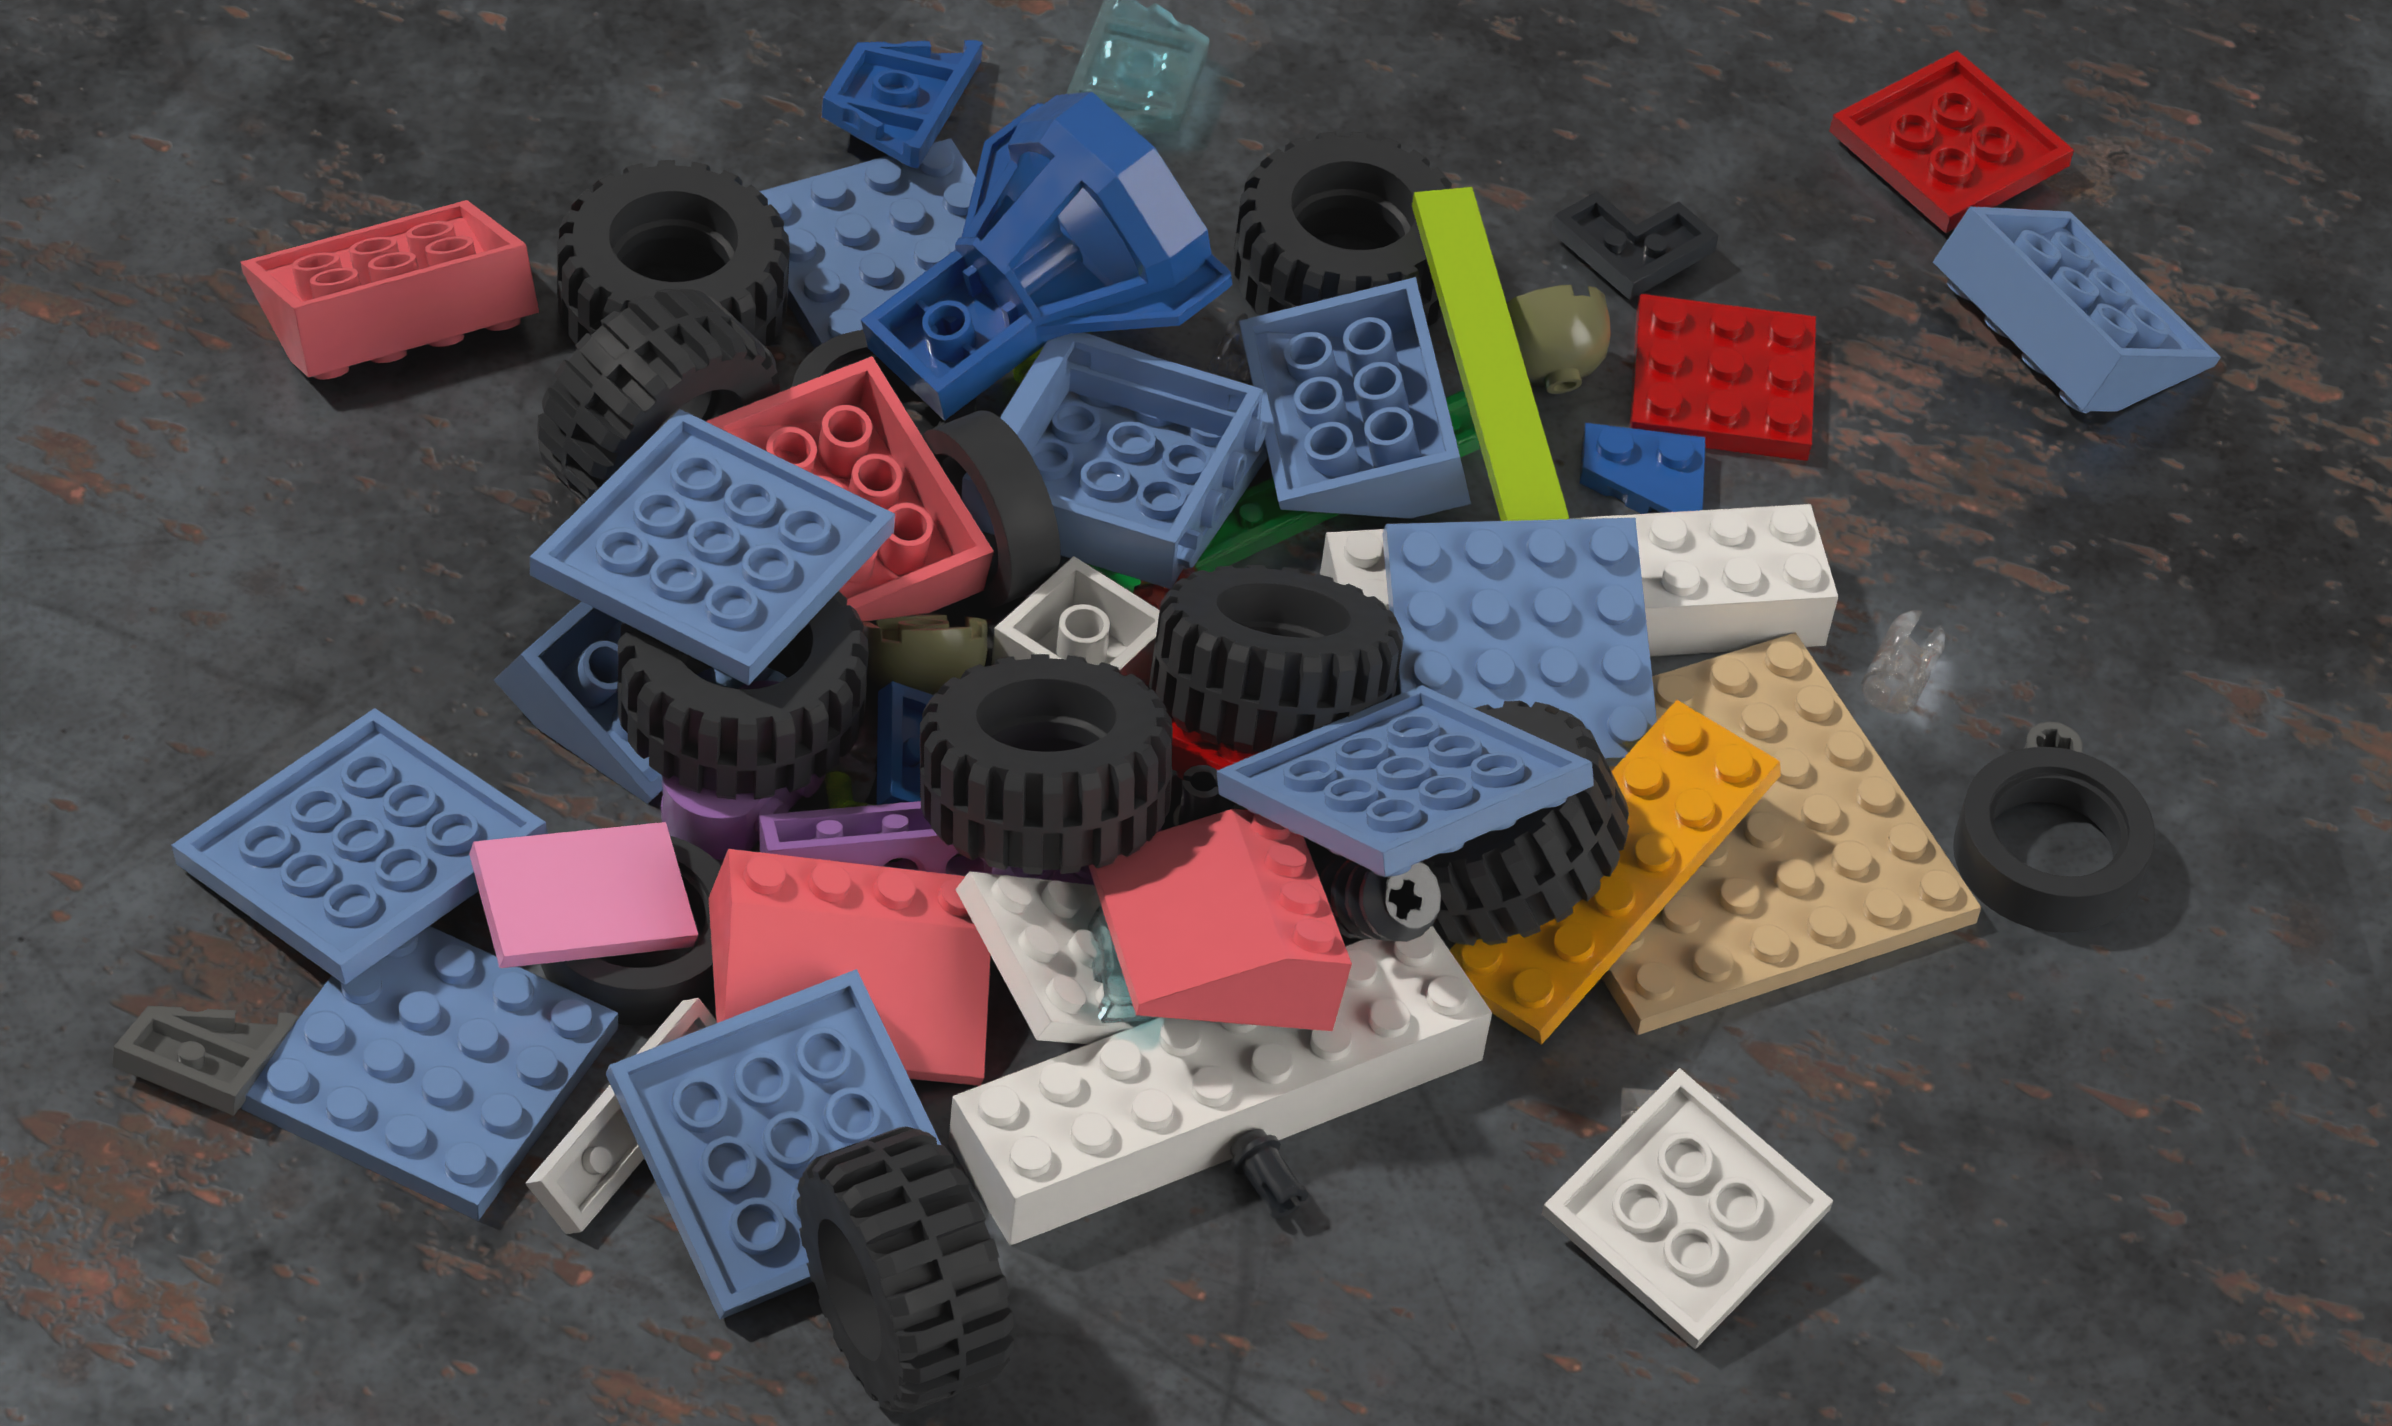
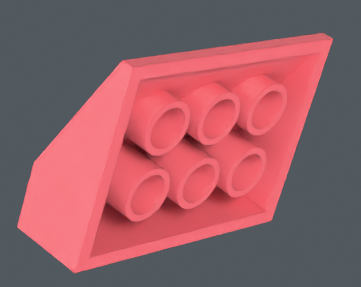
(393, 288)
(864, 441)
(1225, 925)
(906, 932)

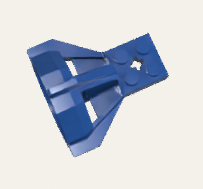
(1060, 237)

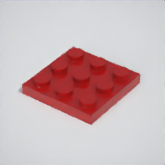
(1951, 140)
(1725, 375)

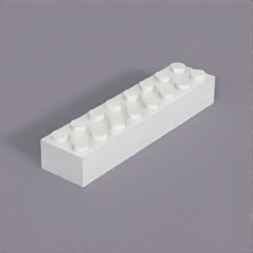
(1706, 576)
(1184, 1090)

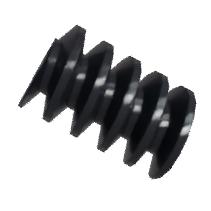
(1379, 905)

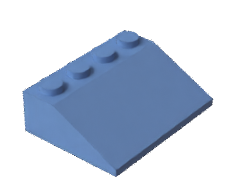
(2070, 307)
(1356, 406)
(570, 694)

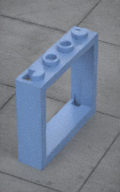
(1155, 389)

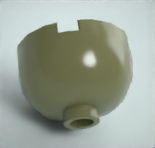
(1560, 335)
(923, 650)

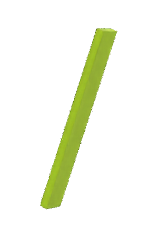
(1488, 356)

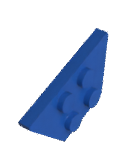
(899, 94)

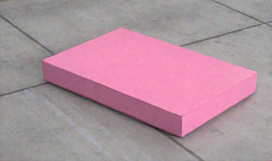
(583, 894)

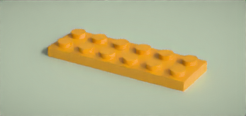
(1684, 796)

